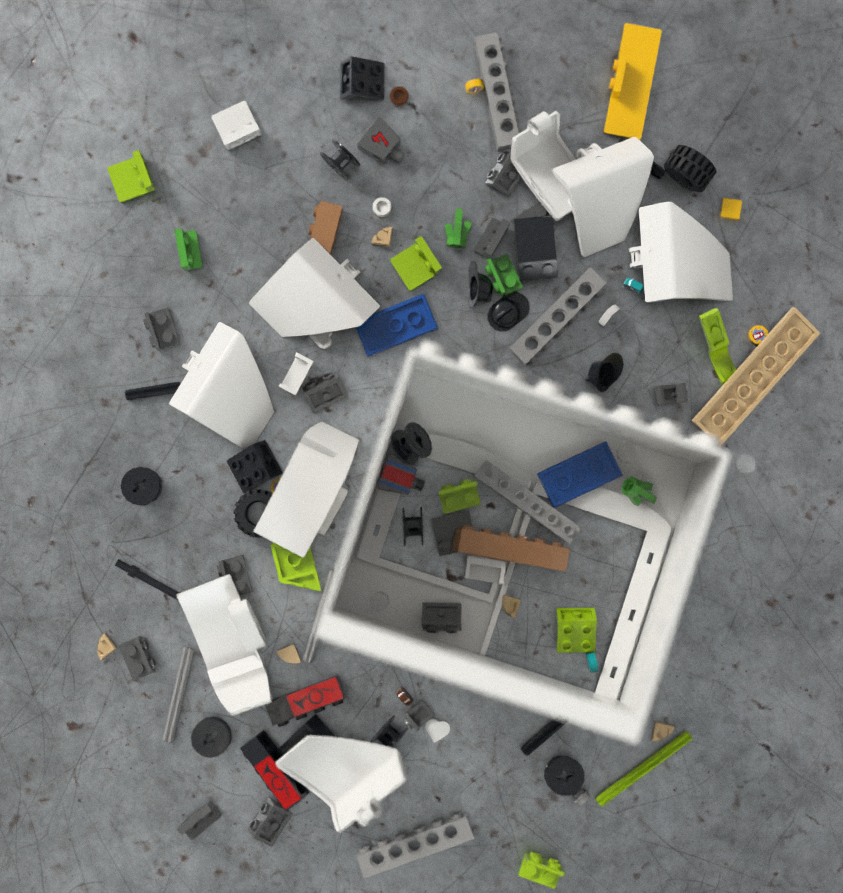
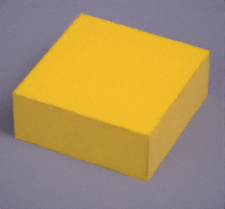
(730, 209)

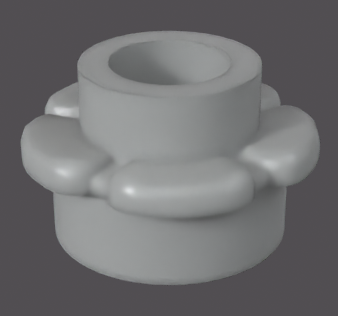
(581, 797)

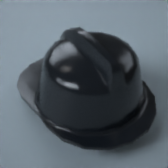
(479, 286)
(508, 311)
(605, 372)

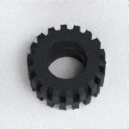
(690, 168)
(242, 507)

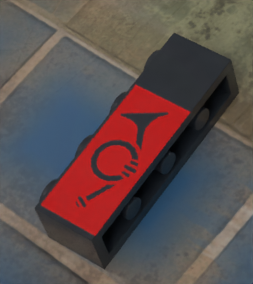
(305, 700)
(263, 756)

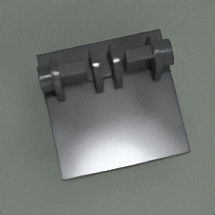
(445, 528)

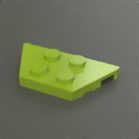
(295, 569)

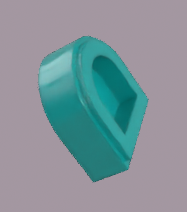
(633, 285)
(592, 662)

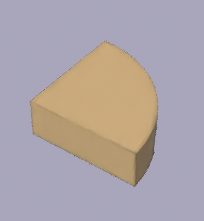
(383, 237)
(510, 605)
(105, 646)
(289, 654)
(661, 731)

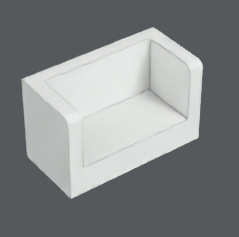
(297, 375)
(485, 569)

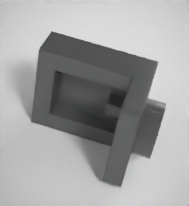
(671, 394)
(418, 715)

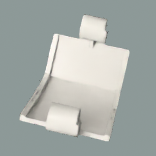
(535, 156)

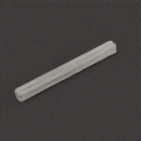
(313, 640)
(178, 695)

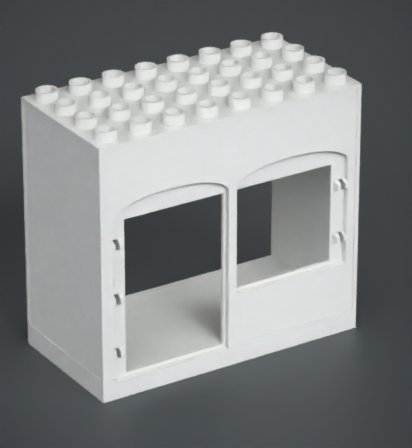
(523, 433)

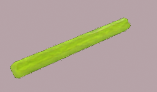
(643, 768)

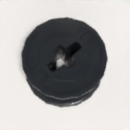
(344, 154)
(411, 443)
(130, 485)
(412, 526)
(389, 735)
(213, 748)
(572, 783)

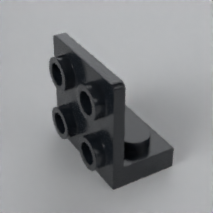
(361, 78)
(254, 466)

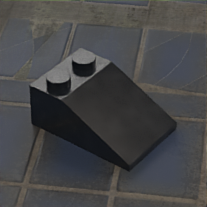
(535, 248)
(312, 727)

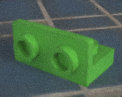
(188, 249)
(504, 275)

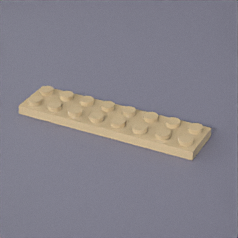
(756, 376)

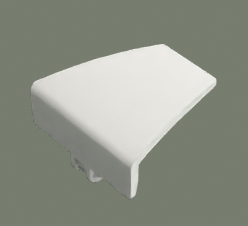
(606, 191)
(680, 257)
(313, 295)
(225, 388)
(346, 775)

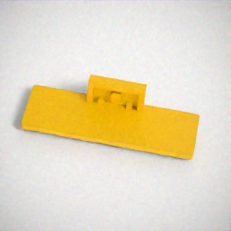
(632, 81)

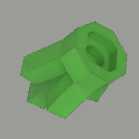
(457, 238)
(636, 488)

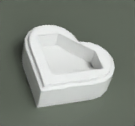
(609, 315)
(322, 339)
(437, 729)

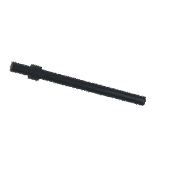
(134, 571)

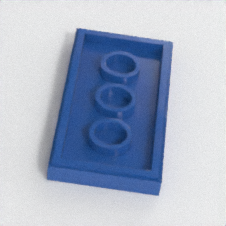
(396, 325)
(579, 474)

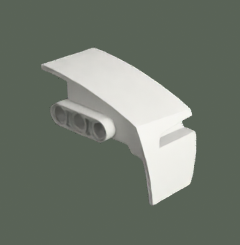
(309, 489)
(229, 643)

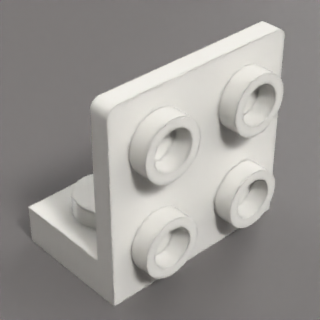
(236, 125)

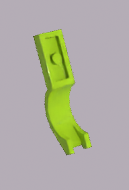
(718, 344)

